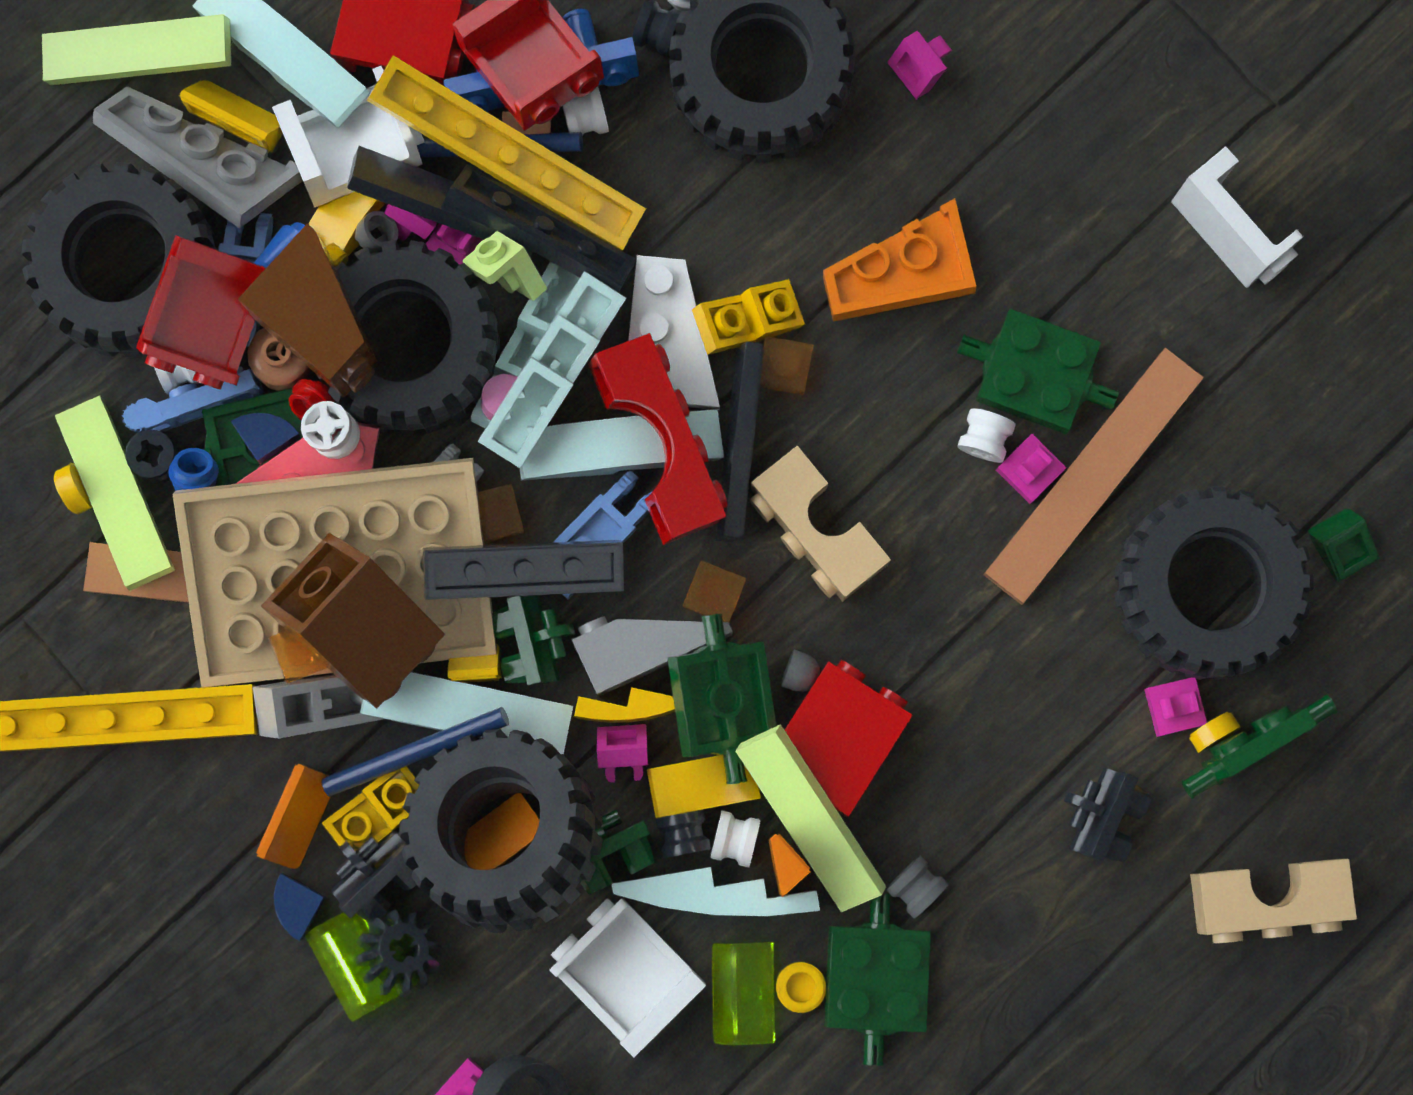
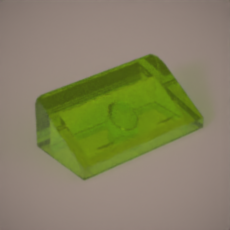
(336, 951)
(743, 993)

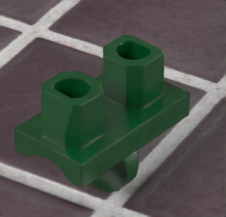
(537, 639)
(631, 844)

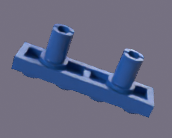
(617, 59)

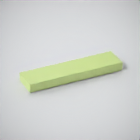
(136, 49)
(114, 493)
(810, 818)

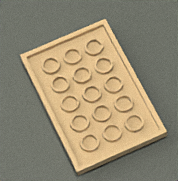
(253, 535)

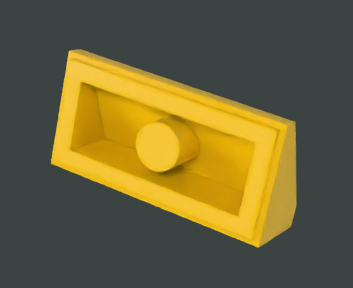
(232, 114)

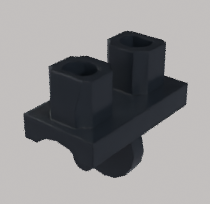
(1101, 811)
(368, 872)

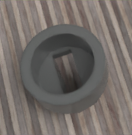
(371, 221)
(800, 672)

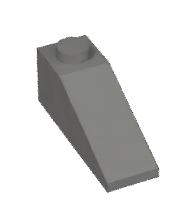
(634, 648)
(307, 706)

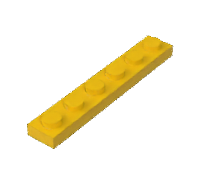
(505, 153)
(127, 718)

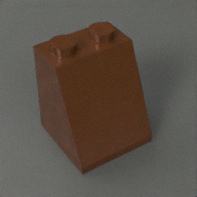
(311, 313)
(354, 619)

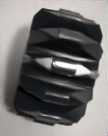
(419, 953)

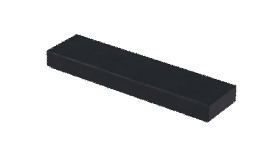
(412, 191)
(538, 228)
(740, 439)
(523, 569)

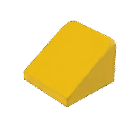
(475, 668)

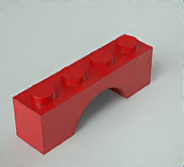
(637, 381)

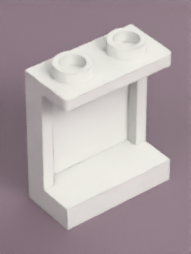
(327, 152)
(1228, 227)
(626, 974)

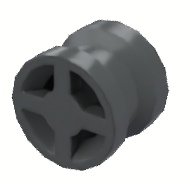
(917, 886)

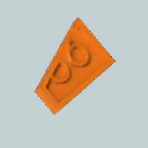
(908, 269)

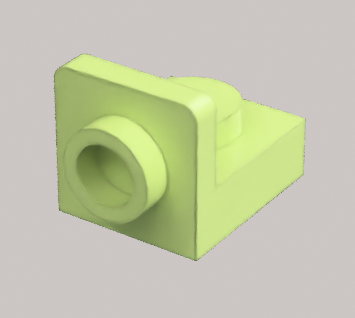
(508, 263)

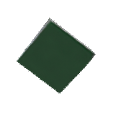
(1344, 543)

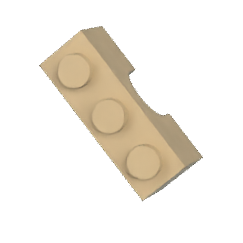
(841, 561)
(1317, 896)

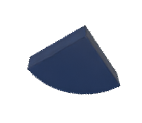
(265, 434)
(296, 905)

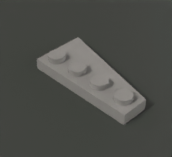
(215, 170)

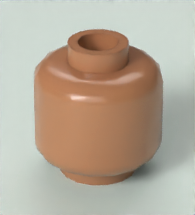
(275, 374)

